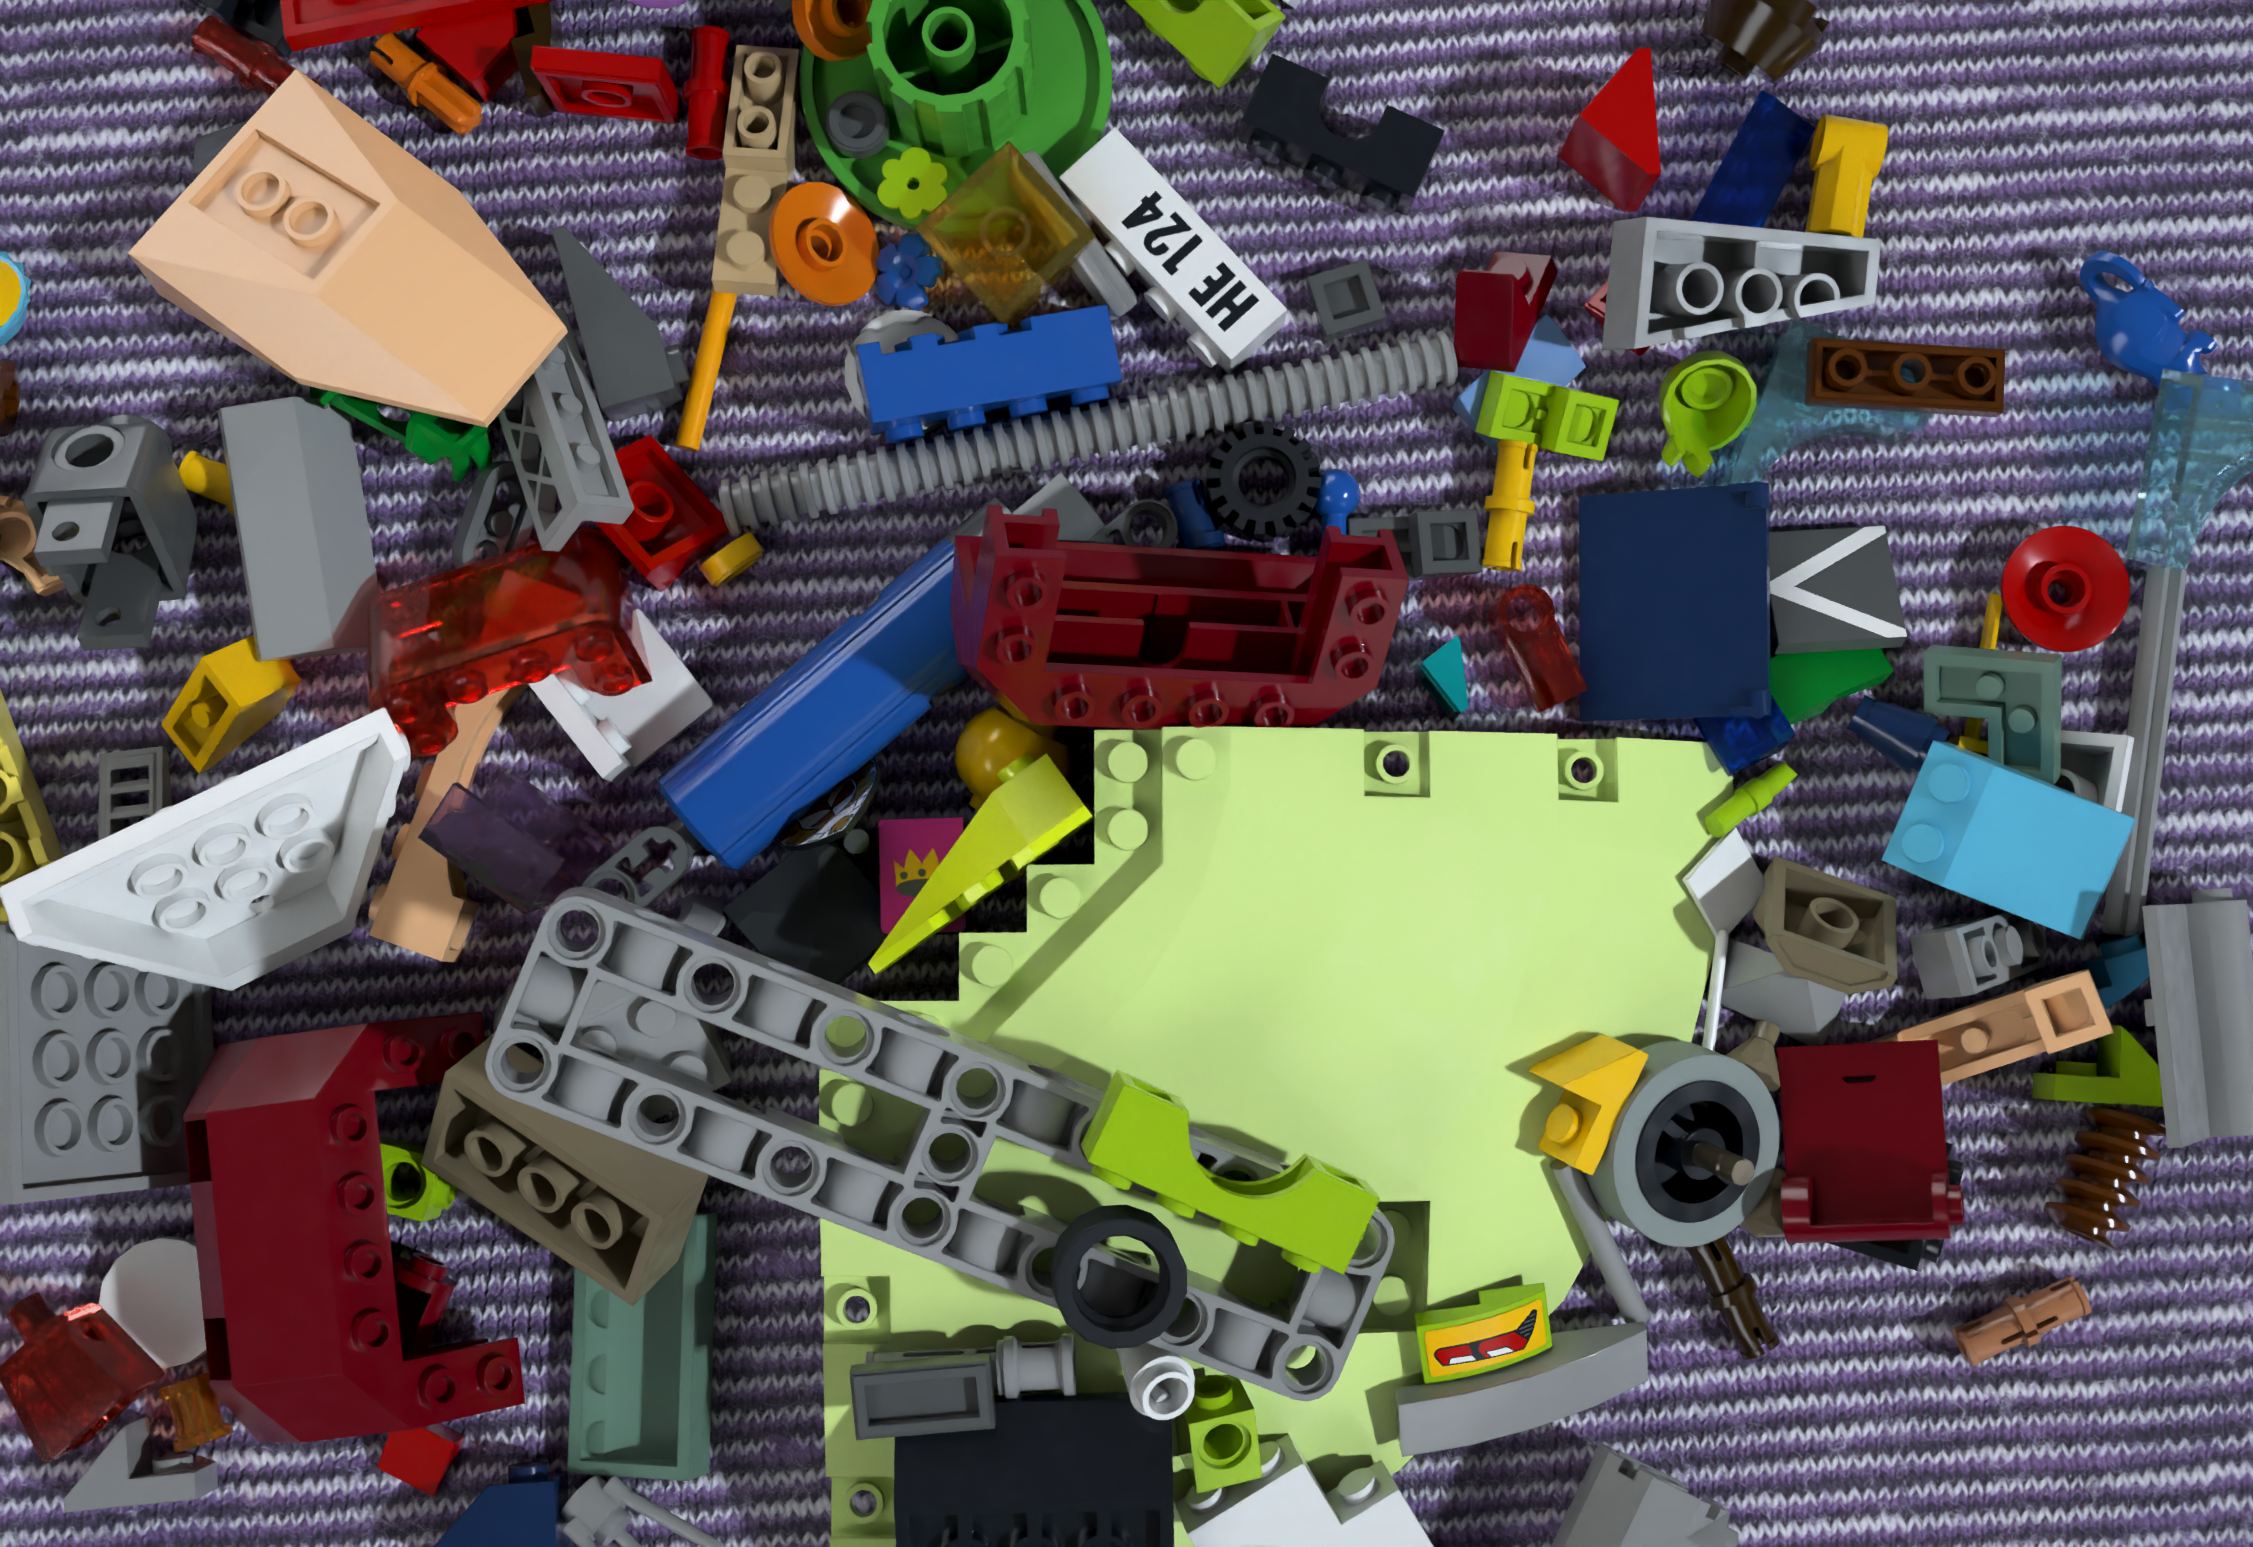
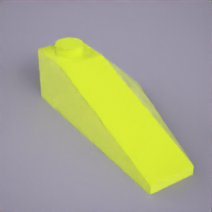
(1011, 830)

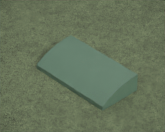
(646, 1370)

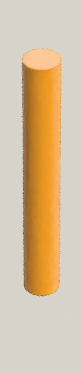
(705, 371)

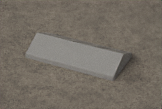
(300, 526)

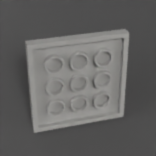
(94, 1073)

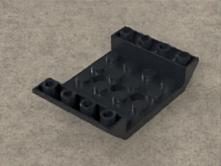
(1044, 1477)

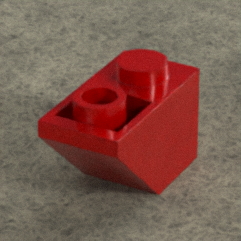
(477, 48)

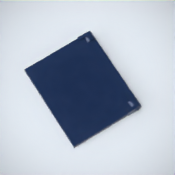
(1675, 603)

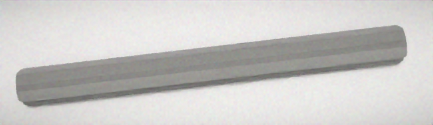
(2148, 727)

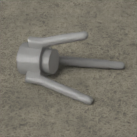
(600, 1514)

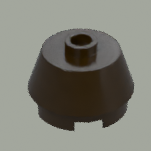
(1762, 35)

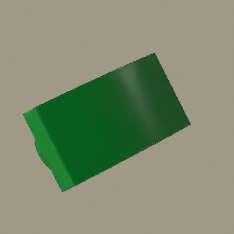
(1811, 681)

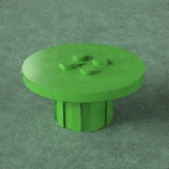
(967, 83)

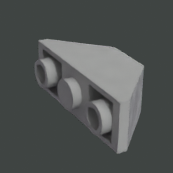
(1977, 954)

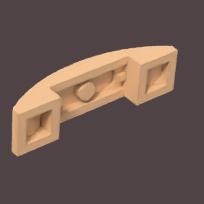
(2013, 1026)

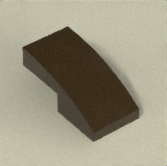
(547, 33)

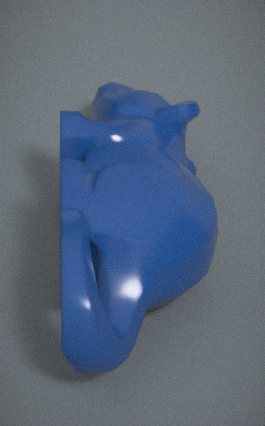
(2140, 326)

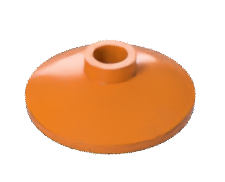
(840, 233)

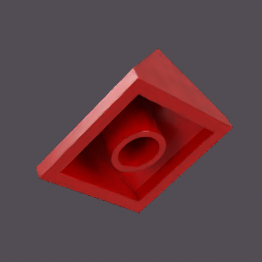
(1617, 136)
(670, 517)

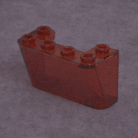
(501, 628)

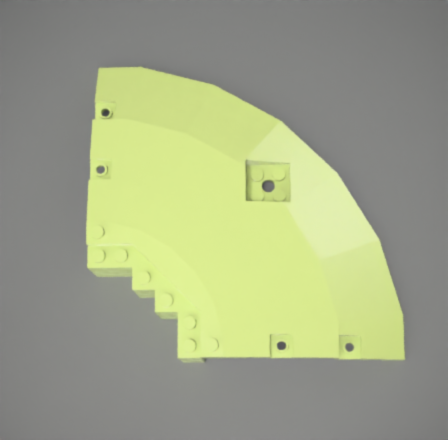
(1317, 978)

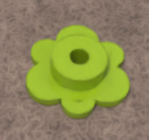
(912, 168)

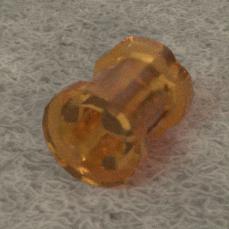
(194, 1412)

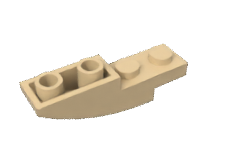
(758, 165)

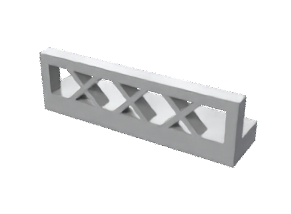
(575, 446)

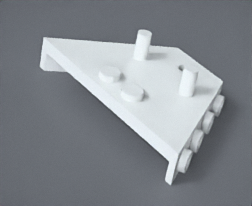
(183, 881)

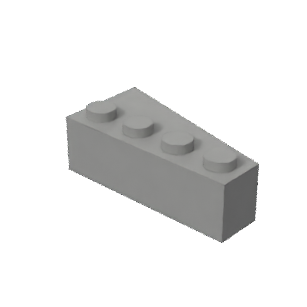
(1712, 278)

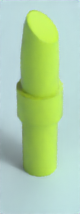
(1749, 799)

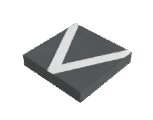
(1833, 591)

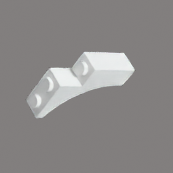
(1294, 1511)

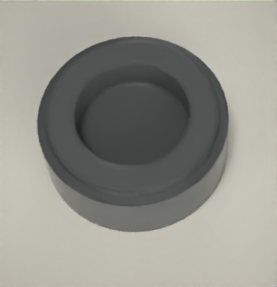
(858, 124)

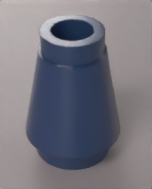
(1897, 732)

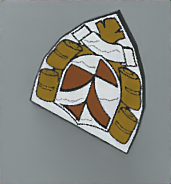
(839, 818)

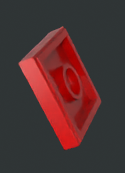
(607, 84)

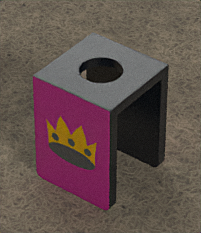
(907, 859)

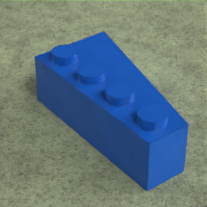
(988, 372)

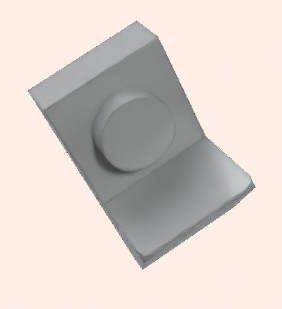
(130, 1477)

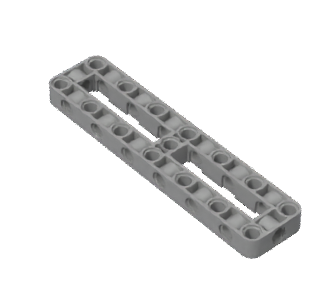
(865, 1191)

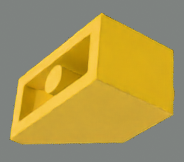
(227, 702)

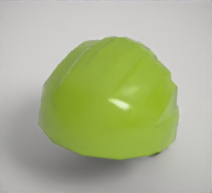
(1704, 407)

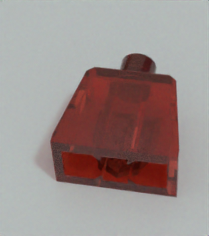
(71, 1374)

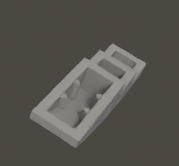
(1565, 1379)

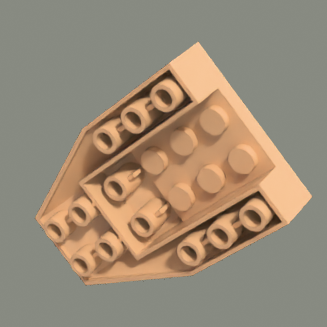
(350, 265)

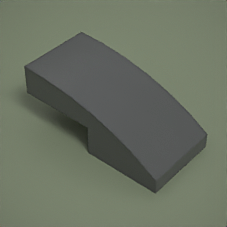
(1430, 541)

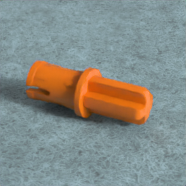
(426, 84)

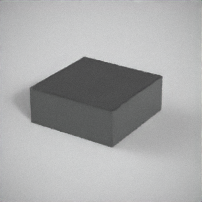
(1345, 300)

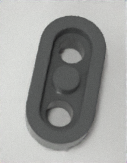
(485, 519)

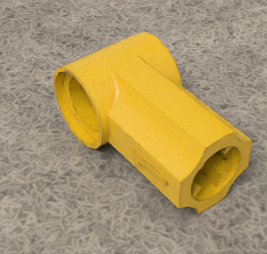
(1845, 162)

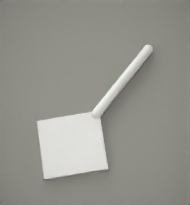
(1725, 890)

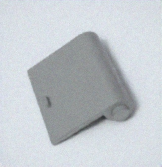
(2202, 1014)

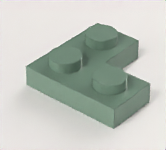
(2010, 689)

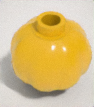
(996, 740)

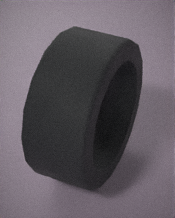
(1142, 1324)

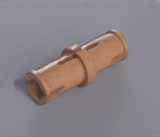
(2021, 1320)

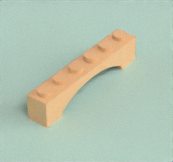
(427, 894)

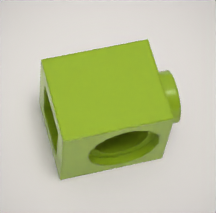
(434, 1190)
(1224, 1453)

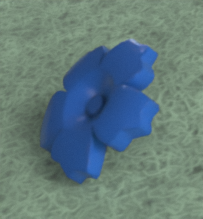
(907, 272)

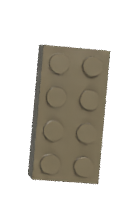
(565, 1186)

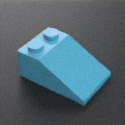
(2008, 839)

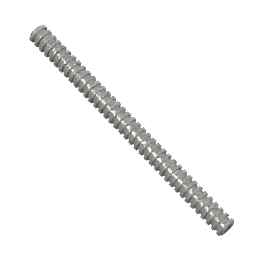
(1089, 432)

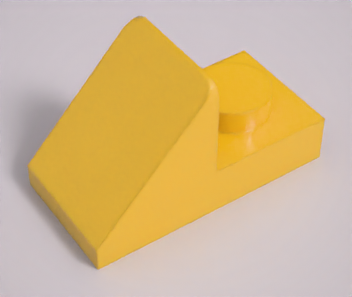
(1597, 1085)

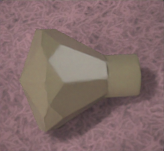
(1759, 1053)
(1767, 1215)

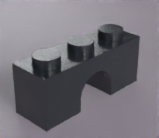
(1380, 167)

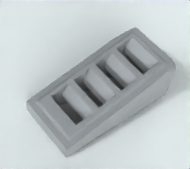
(111, 788)

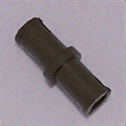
(1734, 1297)

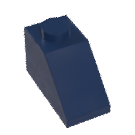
(515, 1511)

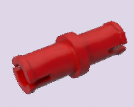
(707, 92)

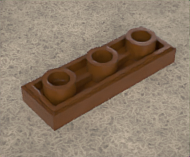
(1869, 377)

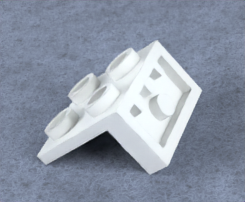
(629, 728)

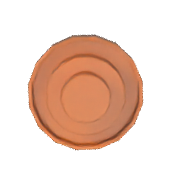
(833, 27)

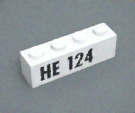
(1172, 253)

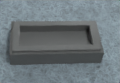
(922, 1396)

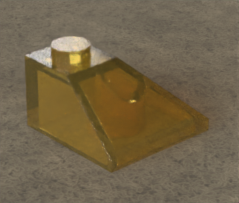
(1005, 235)

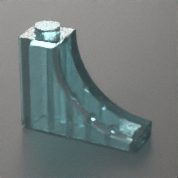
(1785, 423)
(2192, 459)

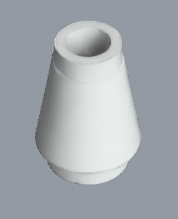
(1157, 1381)

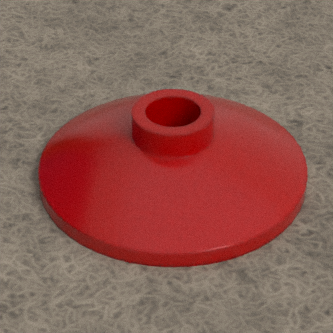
(2093, 584)

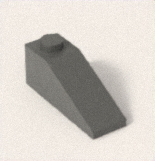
(624, 348)

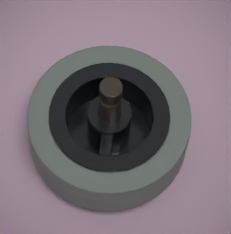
(1688, 1147)

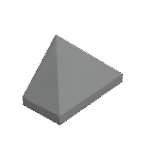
(1763, 990)

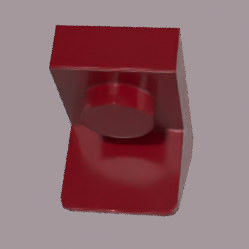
(1500, 309)

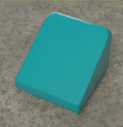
(1445, 678)

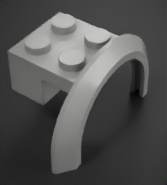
(640, 1026)

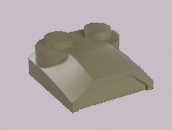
(1828, 928)

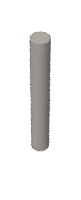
(1600, 1242)

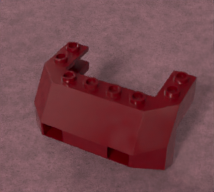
(1171, 630)
(302, 1243)

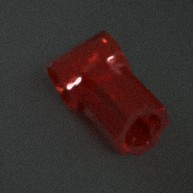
(1538, 655)

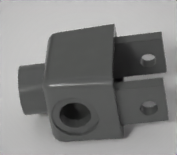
(91, 494)

